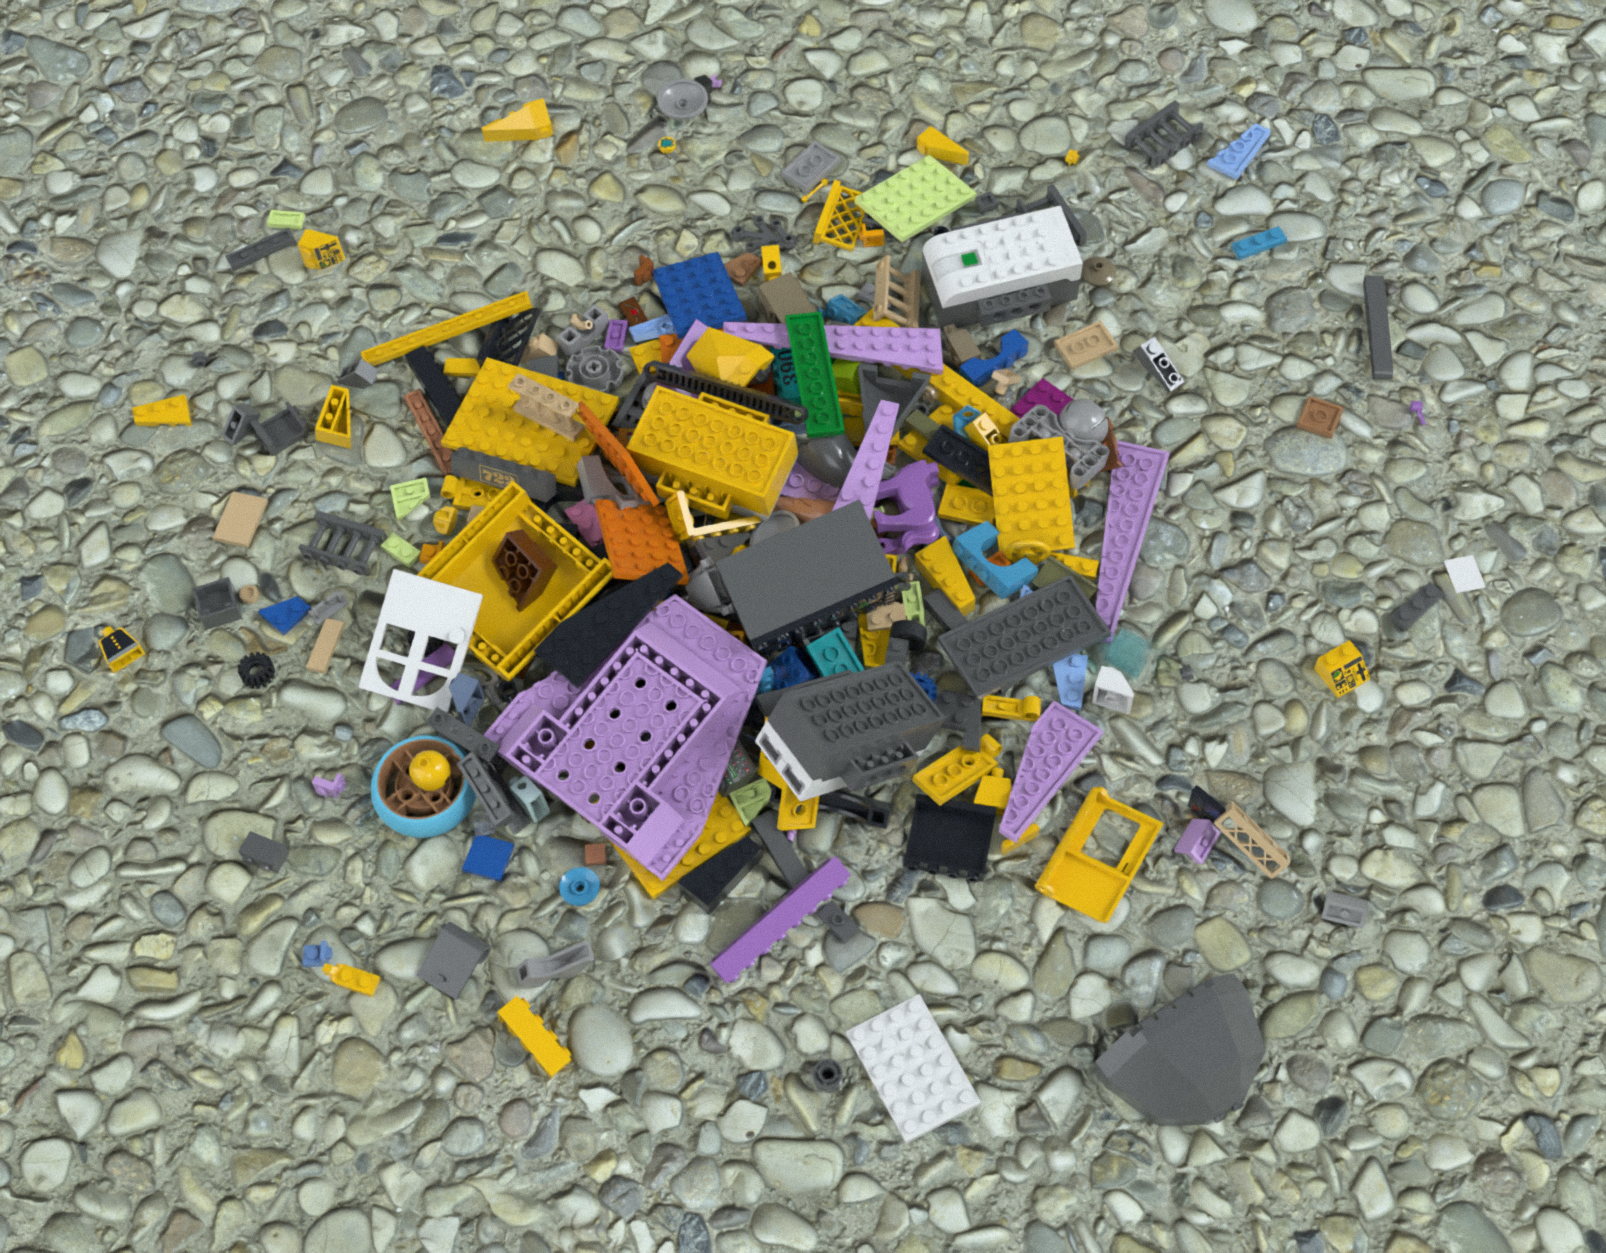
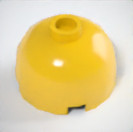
(429, 770)

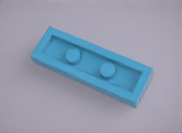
(1259, 243)

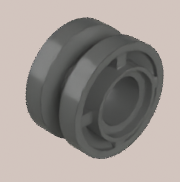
(828, 1085)

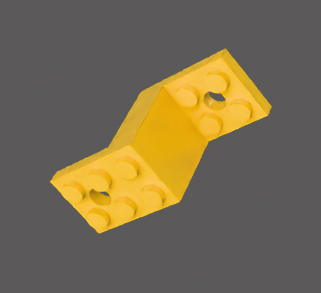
(787, 817)

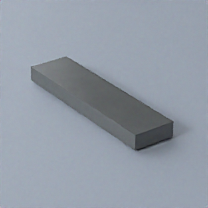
(260, 249)

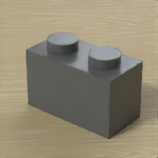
(263, 852)

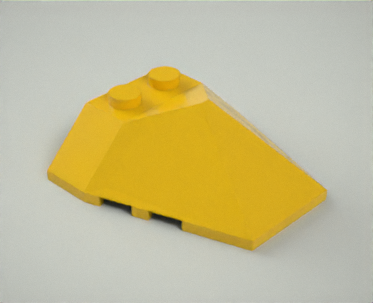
(728, 357)

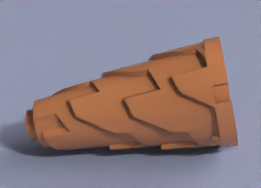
(804, 508)

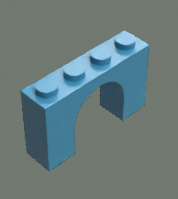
(1000, 579)

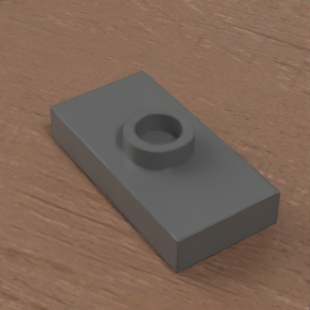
(838, 922)

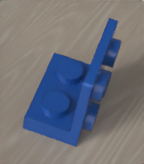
(792, 668)

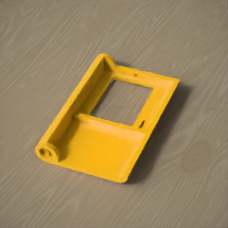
(1084, 881)

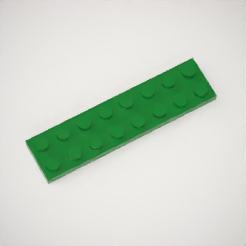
(814, 374)

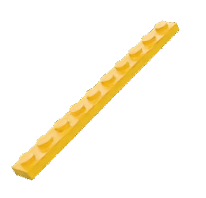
(447, 329)

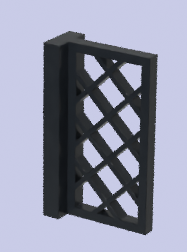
(497, 335)

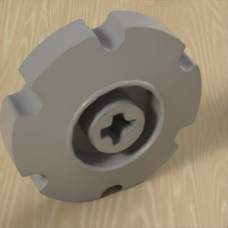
(596, 369)

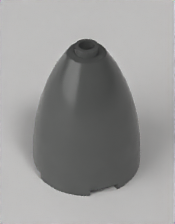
(828, 458)

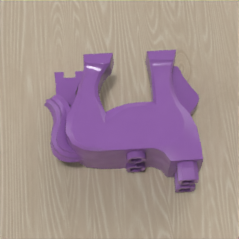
(915, 505)

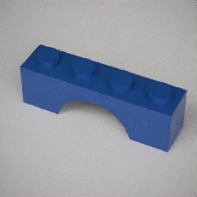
(979, 371)

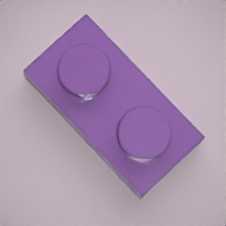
(616, 335)

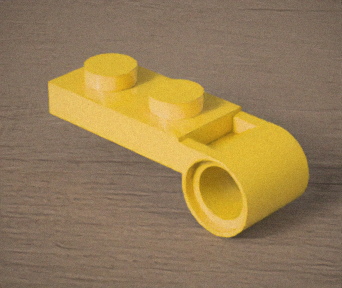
(1010, 708)

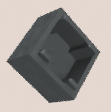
(217, 603)

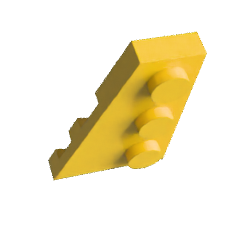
(166, 411)
(873, 644)

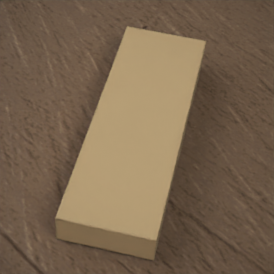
(325, 645)

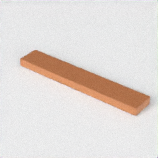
(430, 429)

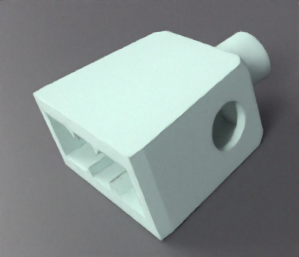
(526, 792)

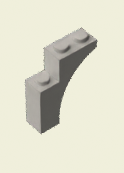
(594, 480)

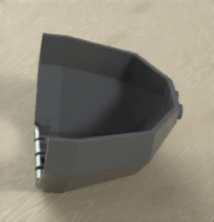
(1191, 1059)

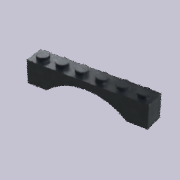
(862, 808)

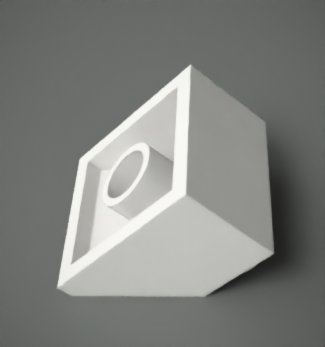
(1113, 691)

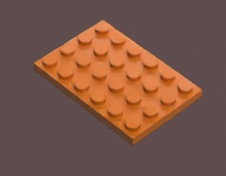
(617, 454)
(638, 539)

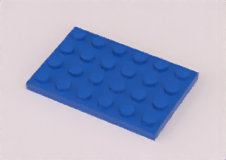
(700, 292)

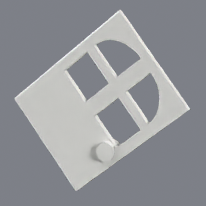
(429, 610)

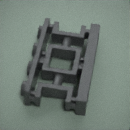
(493, 793)

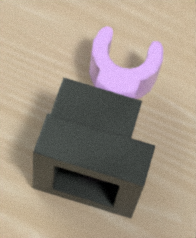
(708, 83)

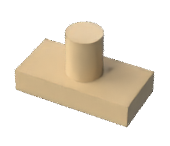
(1005, 378)

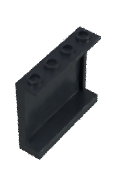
(950, 838)

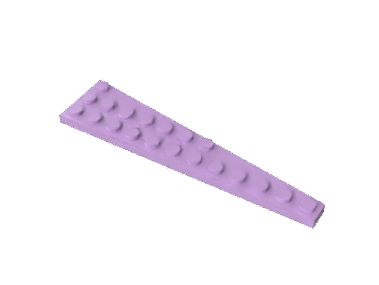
(887, 345)
(869, 463)
(1127, 519)

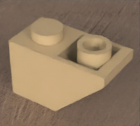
(539, 347)

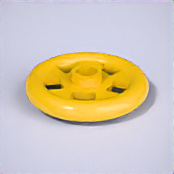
(1027, 549)

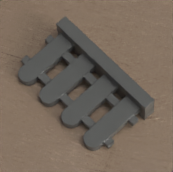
(628, 408)

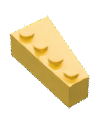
(943, 571)
(534, 1036)

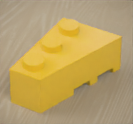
(335, 418)

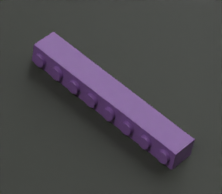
(779, 919)

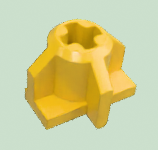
(445, 520)

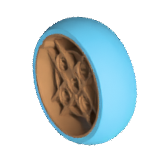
(395, 808)

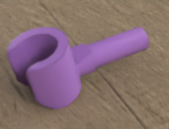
(1417, 406)

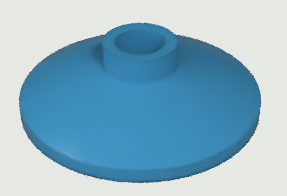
(578, 878)

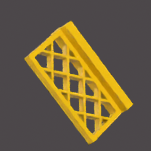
(827, 215)

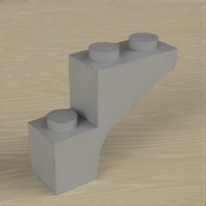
(559, 965)

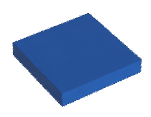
(488, 857)

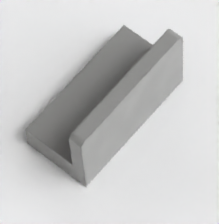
(1345, 909)

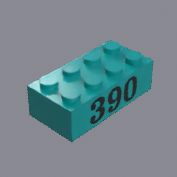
(784, 374)

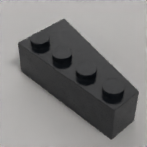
(719, 876)

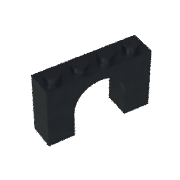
(564, 493)

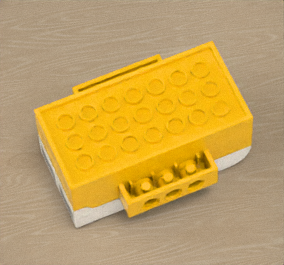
(713, 452)

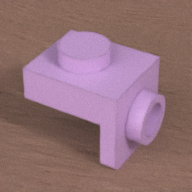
(325, 787)

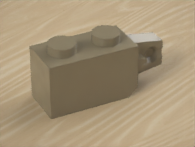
(960, 345)

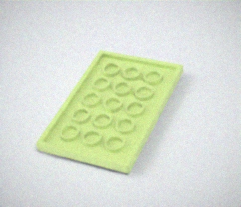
(915, 198)

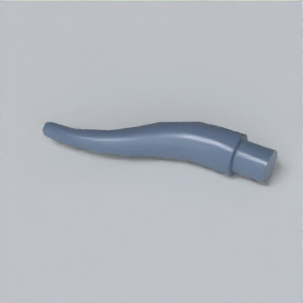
(941, 532)

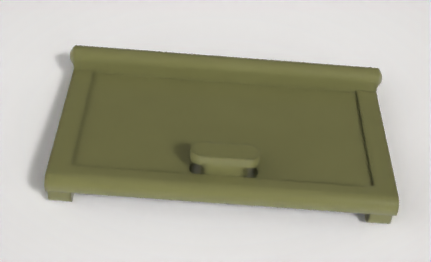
(1056, 570)

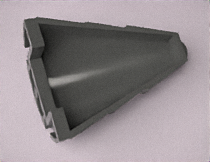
(896, 391)

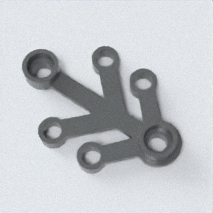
(785, 240)

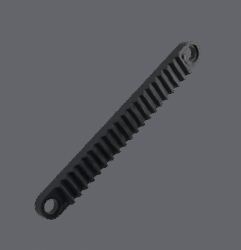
(696, 383)

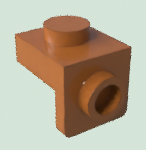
(644, 272)

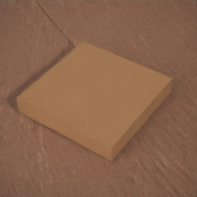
(1320, 417)

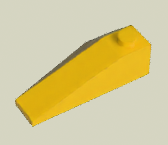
(526, 124)

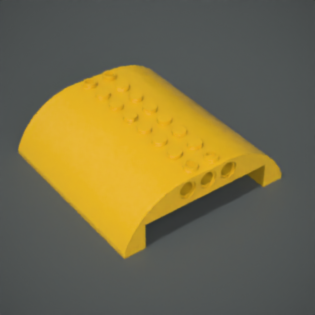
(501, 634)

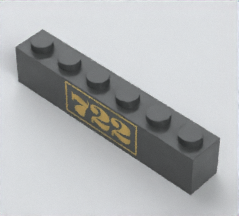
(501, 472)

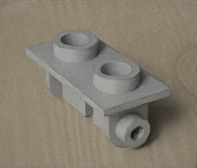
(328, 607)

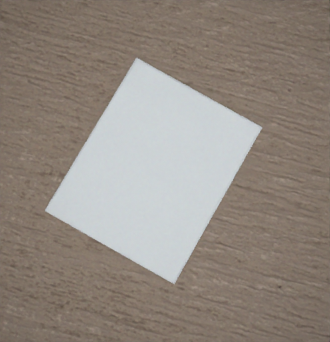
(1464, 574)

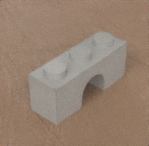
(572, 340)

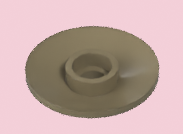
(1098, 271)

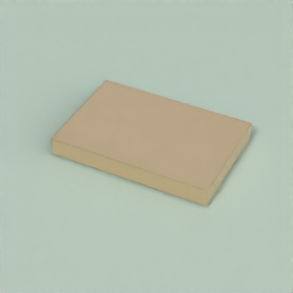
(1086, 345)
(240, 519)

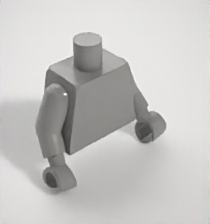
(707, 590)

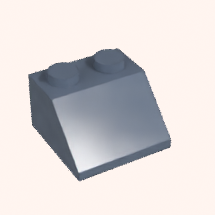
(467, 697)

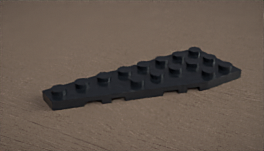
(590, 636)

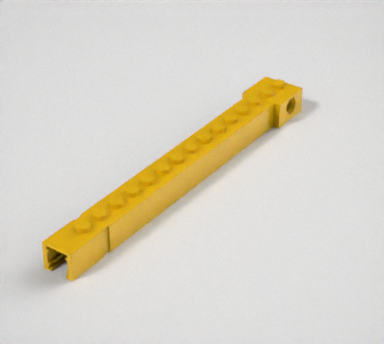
(958, 391)

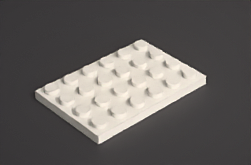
(913, 1068)

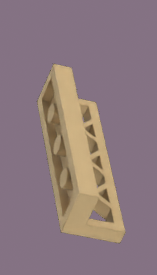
(1261, 840)

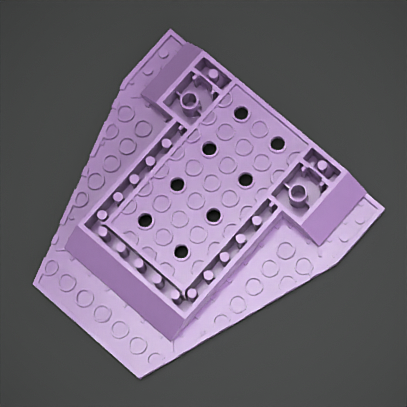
(671, 780)

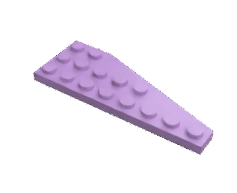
(1051, 755)

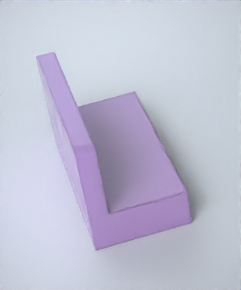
(1198, 839)

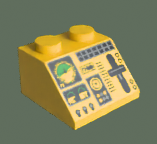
(320, 250)
(1342, 669)

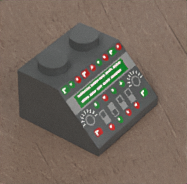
(738, 771)

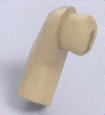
(575, 321)
(903, 567)

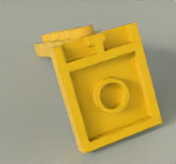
(683, 521)

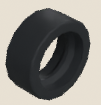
(911, 631)

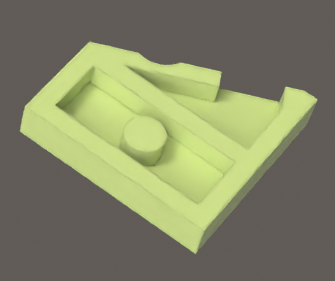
(409, 496)
(751, 799)

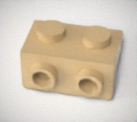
(885, 616)

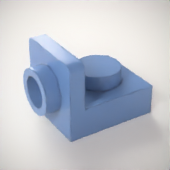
(317, 955)

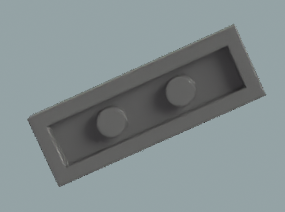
(1417, 606)

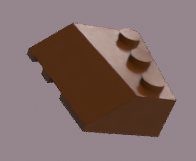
(523, 567)

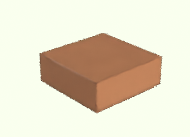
(595, 854)

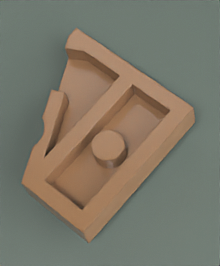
(743, 268)

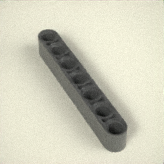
(1378, 327)
(947, 615)

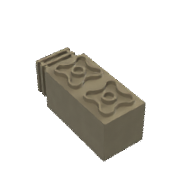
(783, 297)

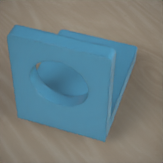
(961, 421)

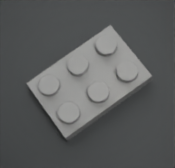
(811, 166)

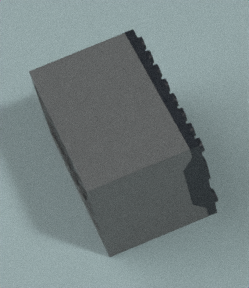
(808, 579)

